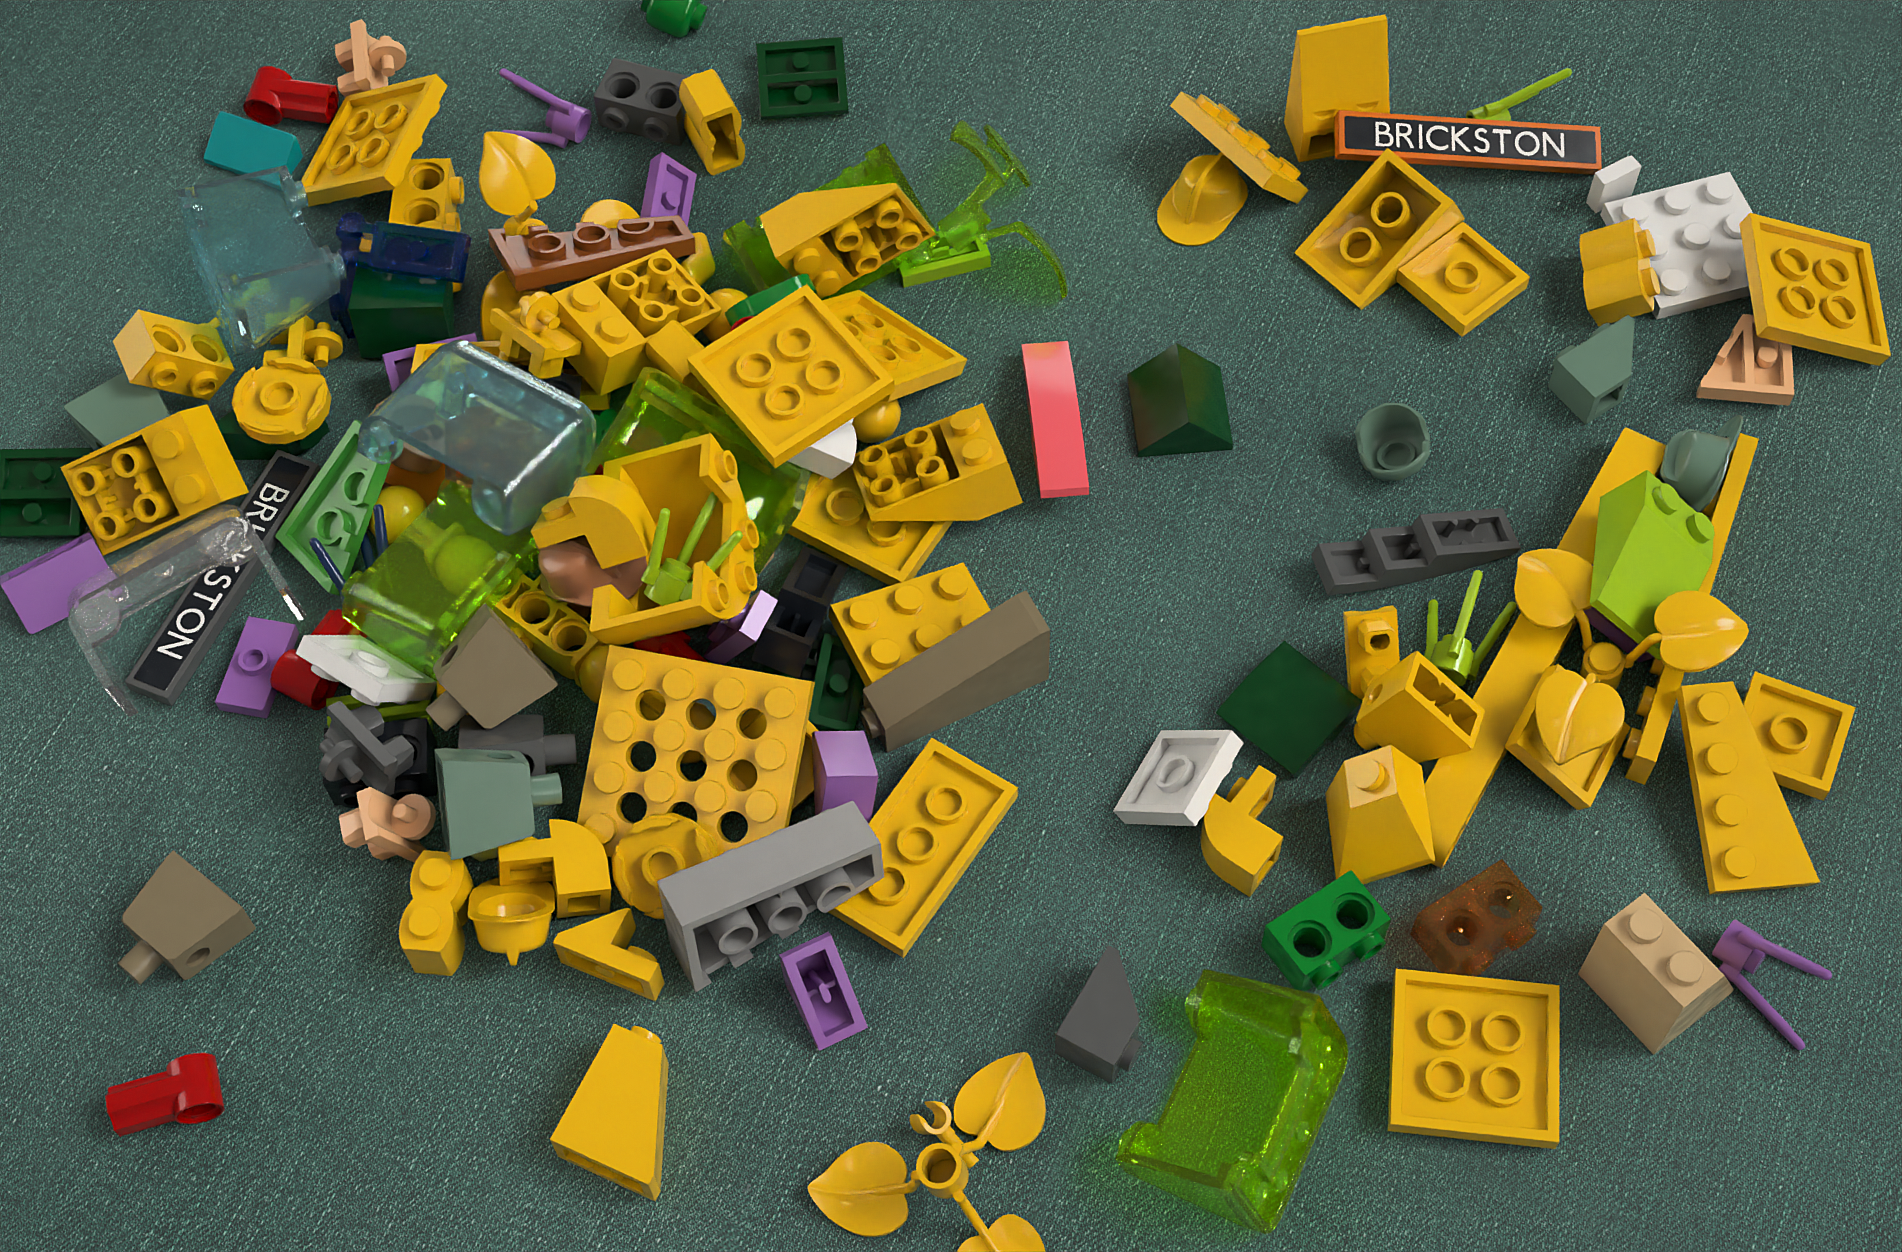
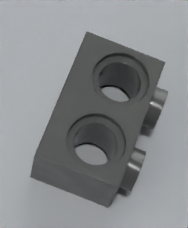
(641, 102)

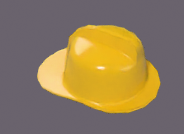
(1202, 201)
(511, 916)

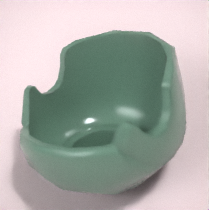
(1392, 441)

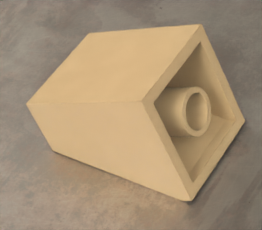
(1652, 974)

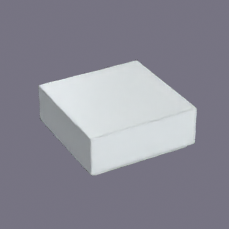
(1613, 183)

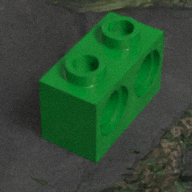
(1317, 924)

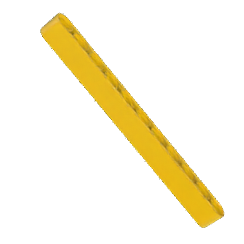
(1462, 778)

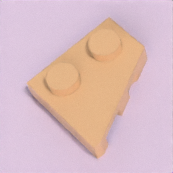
(1750, 369)

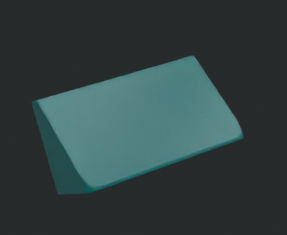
(250, 146)

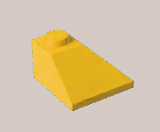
(1379, 816)

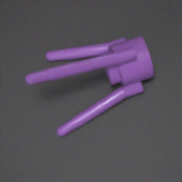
(563, 117)
(1746, 949)

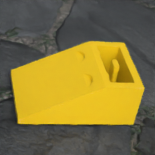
(1334, 71)
(843, 232)
(625, 309)
(938, 472)
(154, 478)

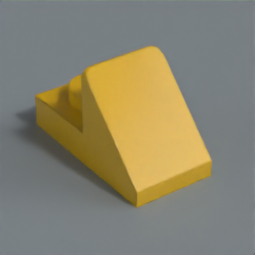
(600, 952)

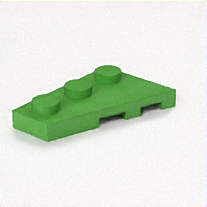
(335, 510)

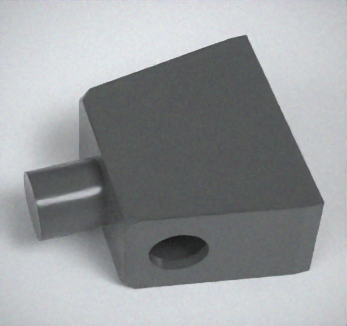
(520, 734)

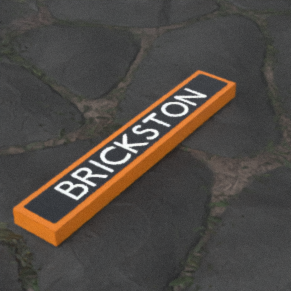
(1468, 142)

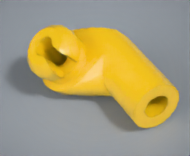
(702, 263)

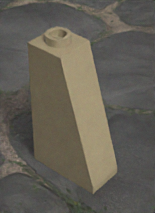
(960, 674)

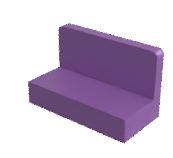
(43, 585)

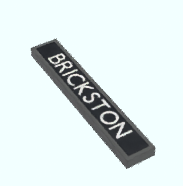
(214, 595)

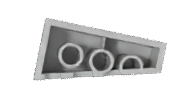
(766, 889)

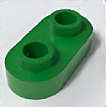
(761, 301)

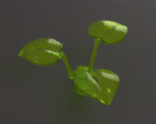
(970, 218)

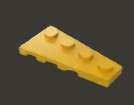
(1738, 804)

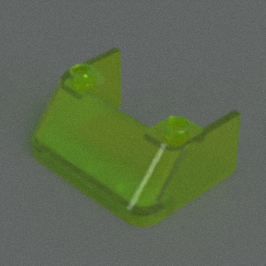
(666, 411)

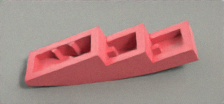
(1054, 420)

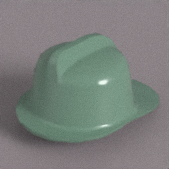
(1698, 461)

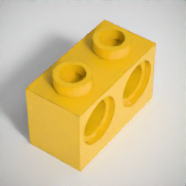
(428, 193)
(173, 355)

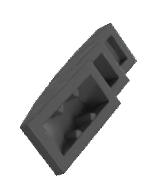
(1409, 554)

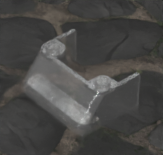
(106, 598)

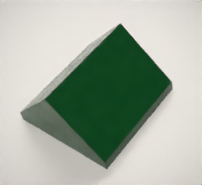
(399, 311)
(1178, 405)

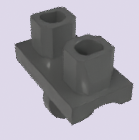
(357, 754)

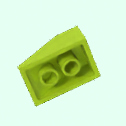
(1645, 552)

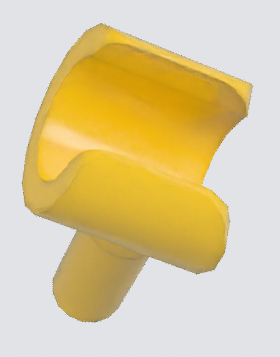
(940, 1128)

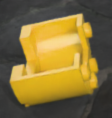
(681, 480)

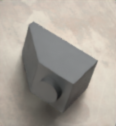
(1102, 1022)

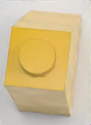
(620, 1113)

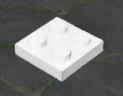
(365, 668)
(1178, 777)

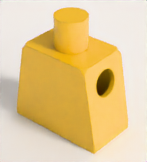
(1418, 712)

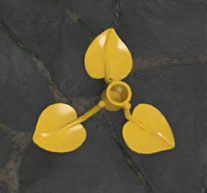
(510, 180)
(1584, 709)
(868, 1185)

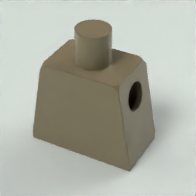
(487, 674)
(181, 922)

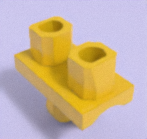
(537, 331)
(307, 343)
(1370, 646)

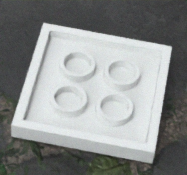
(1694, 240)

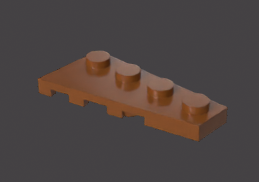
(587, 251)

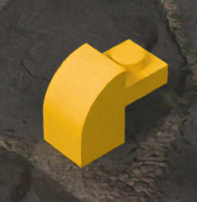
(604, 512)
(1233, 840)
(570, 859)

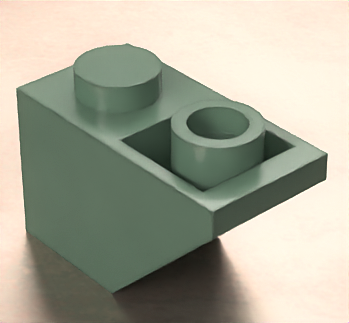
(1596, 372)

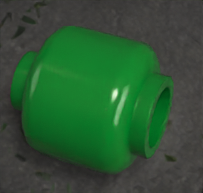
(674, 16)

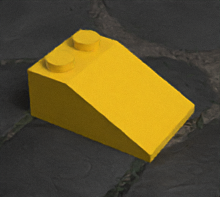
(1378, 229)

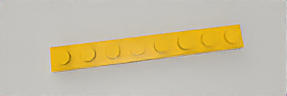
(1658, 702)

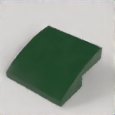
(802, 78)
(37, 495)
(836, 687)
(1289, 708)

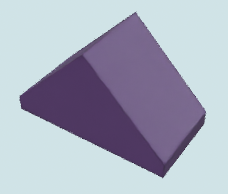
(843, 771)
(822, 991)

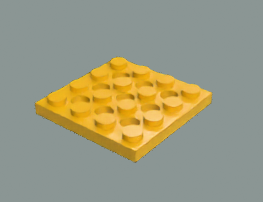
(682, 683)

